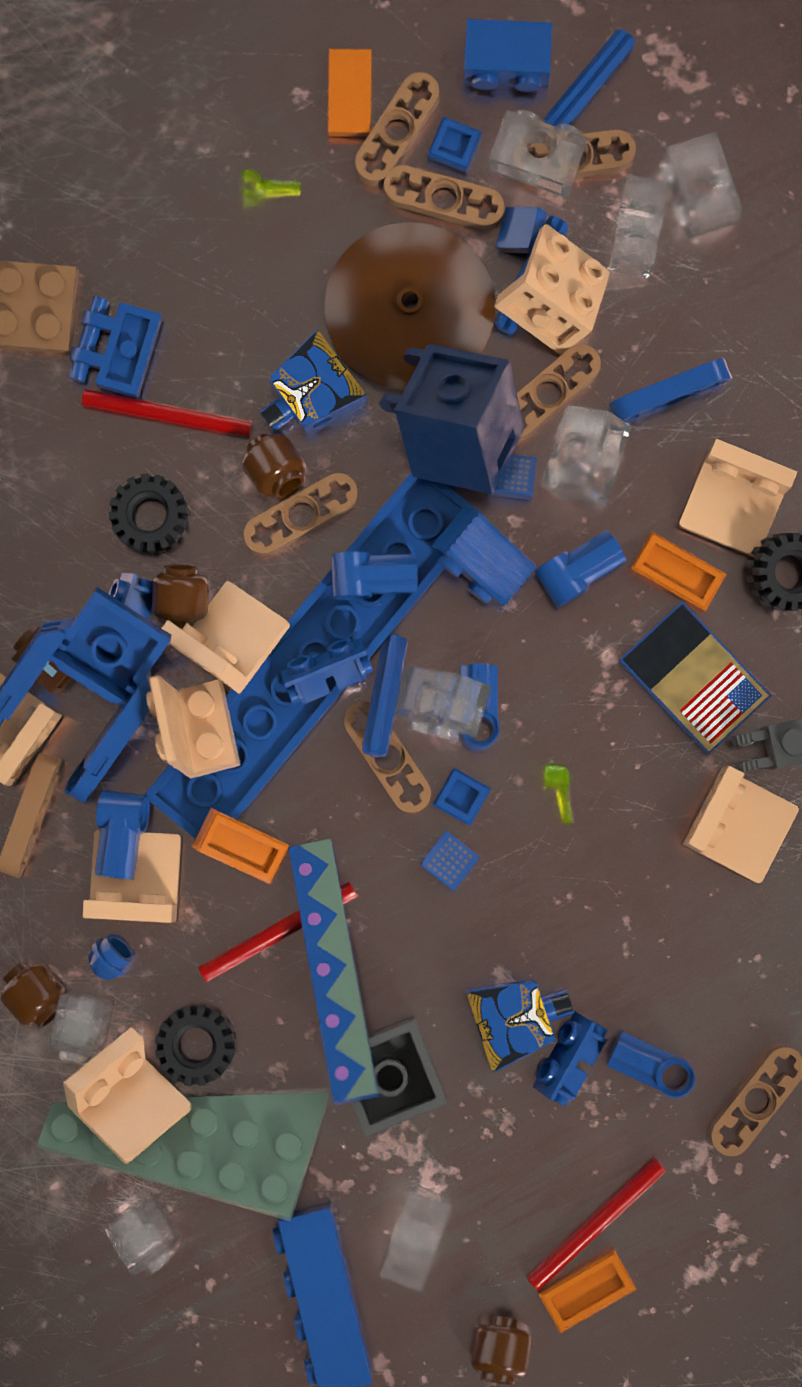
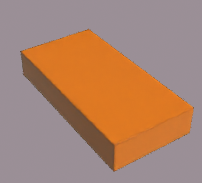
(349, 92)
(678, 572)
(240, 846)
(586, 1290)

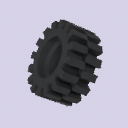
(149, 488)
(764, 571)
(168, 1045)

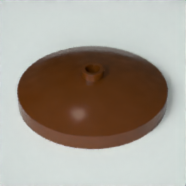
(397, 263)

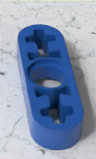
(671, 391)

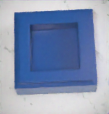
(454, 145)
(520, 229)
(461, 796)

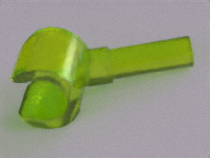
(266, 186)
(558, 777)

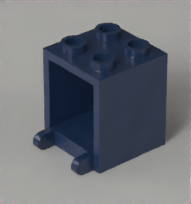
(457, 417)

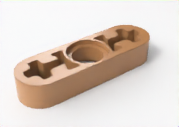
(403, 97)
(606, 163)
(410, 199)
(579, 380)
(333, 507)
(405, 759)
(29, 814)
(745, 1133)

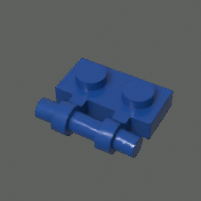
(127, 350)

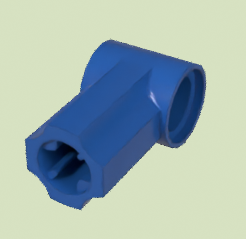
(572, 572)
(360, 575)
(488, 675)
(121, 822)
(647, 1063)

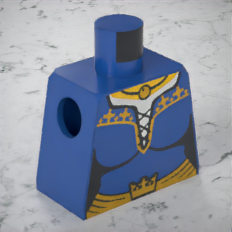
(312, 388)
(515, 1019)

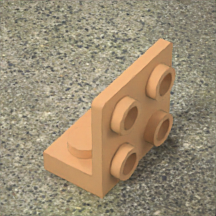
(556, 293)
(736, 497)
(231, 637)
(193, 727)
(24, 736)
(741, 825)
(152, 892)
(124, 1097)

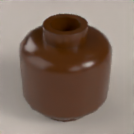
(274, 465)
(180, 595)
(32, 994)
(501, 1351)

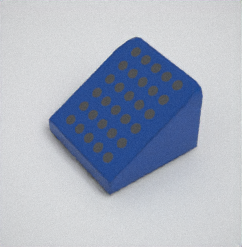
(517, 478)
(449, 860)

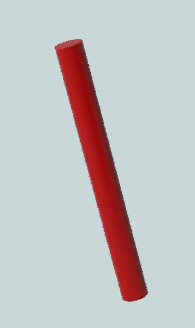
(167, 413)
(261, 941)
(596, 1224)

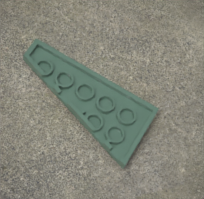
(225, 1148)

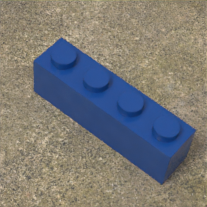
(324, 1298)

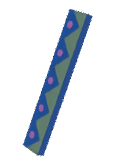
(333, 972)

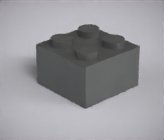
(403, 1076)

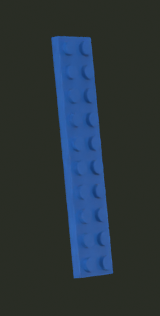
(262, 715)

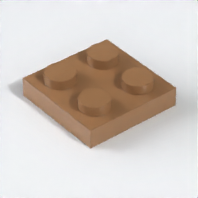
(37, 306)

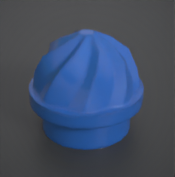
(110, 957)

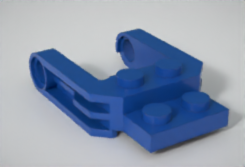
(105, 651)

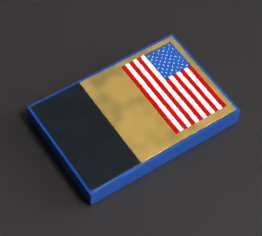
(694, 678)

